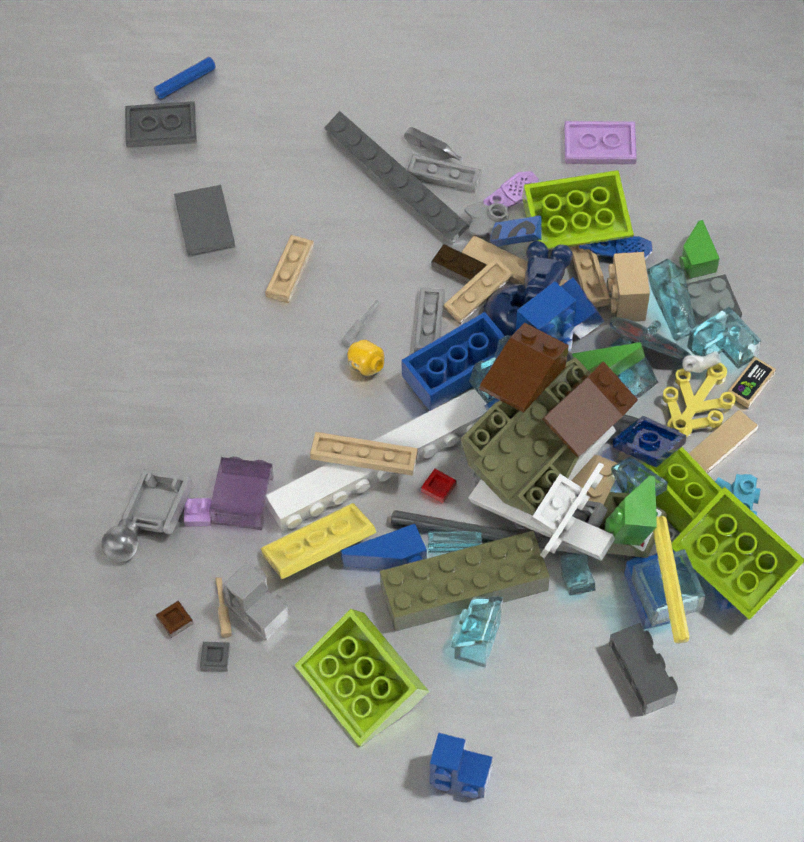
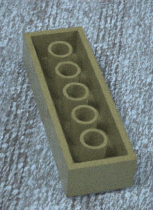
(448, 582)

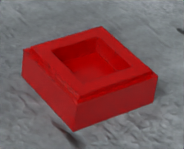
(438, 485)

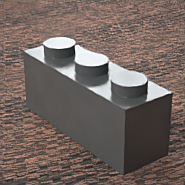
(643, 668)

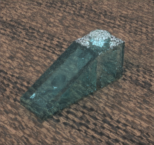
(673, 298)

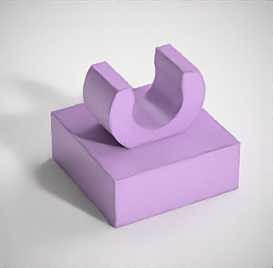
(197, 512)

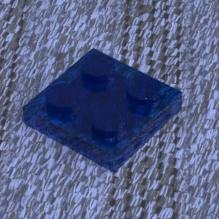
(649, 441)

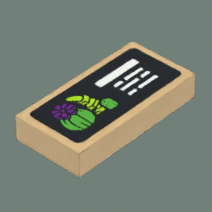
(752, 382)

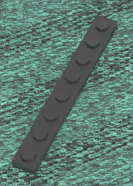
(397, 177)

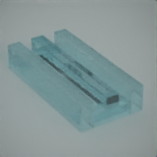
(452, 541)

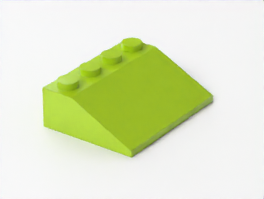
(579, 209)
(738, 553)
(361, 677)

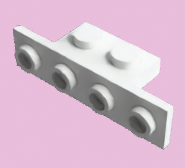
(560, 504)

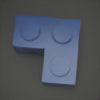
(586, 316)
(458, 768)

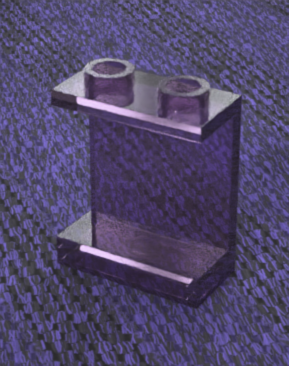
(240, 493)

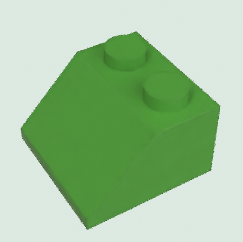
(635, 515)

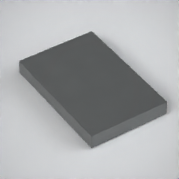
(160, 124)
(204, 220)

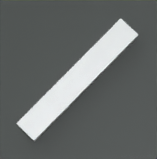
(580, 536)

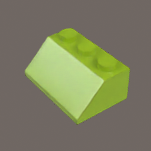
(687, 488)

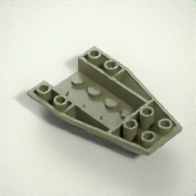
(518, 450)

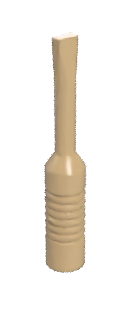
(223, 611)

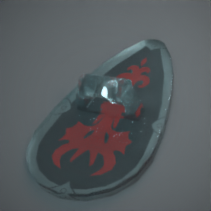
(647, 336)

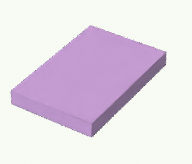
(600, 142)

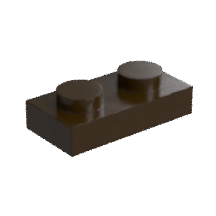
(456, 264)

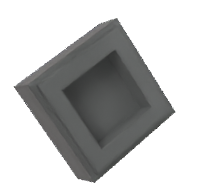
(215, 656)

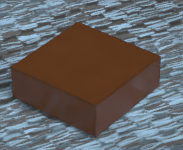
(174, 619)

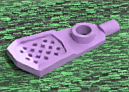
(511, 191)

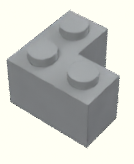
(252, 602)

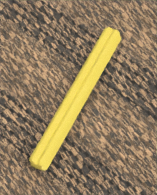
(670, 581)

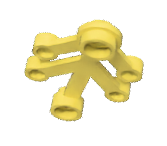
(696, 403)

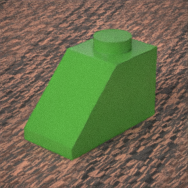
(699, 253)

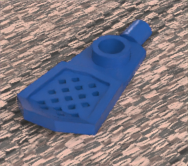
(625, 245)

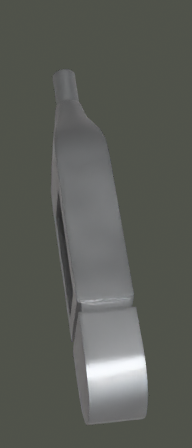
(430, 144)

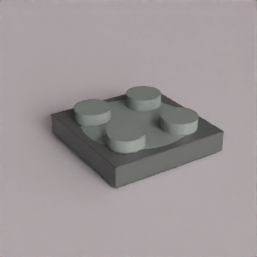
(711, 297)

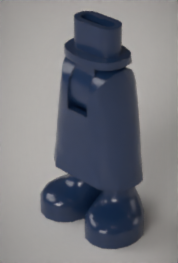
(543, 271)

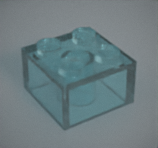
(650, 588)

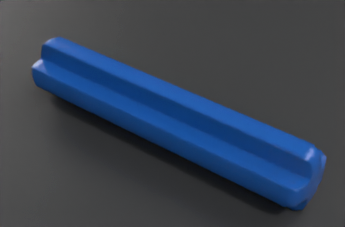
(184, 77)

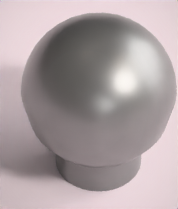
(121, 541)

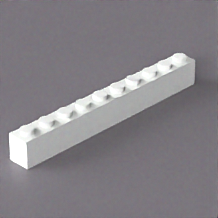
(337, 482)

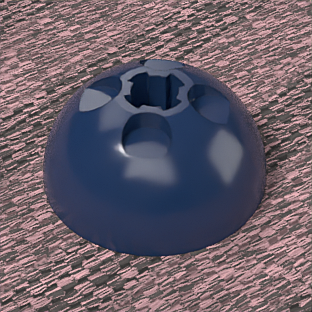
(503, 307)

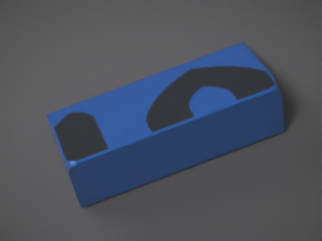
(516, 231)

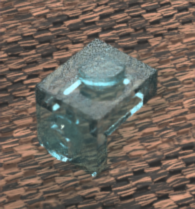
(576, 574)

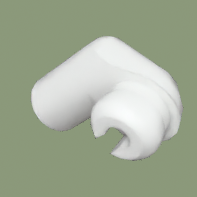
(698, 363)

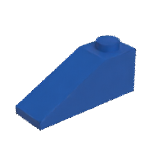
(387, 551)

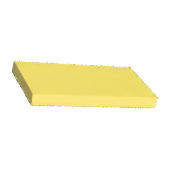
(318, 540)

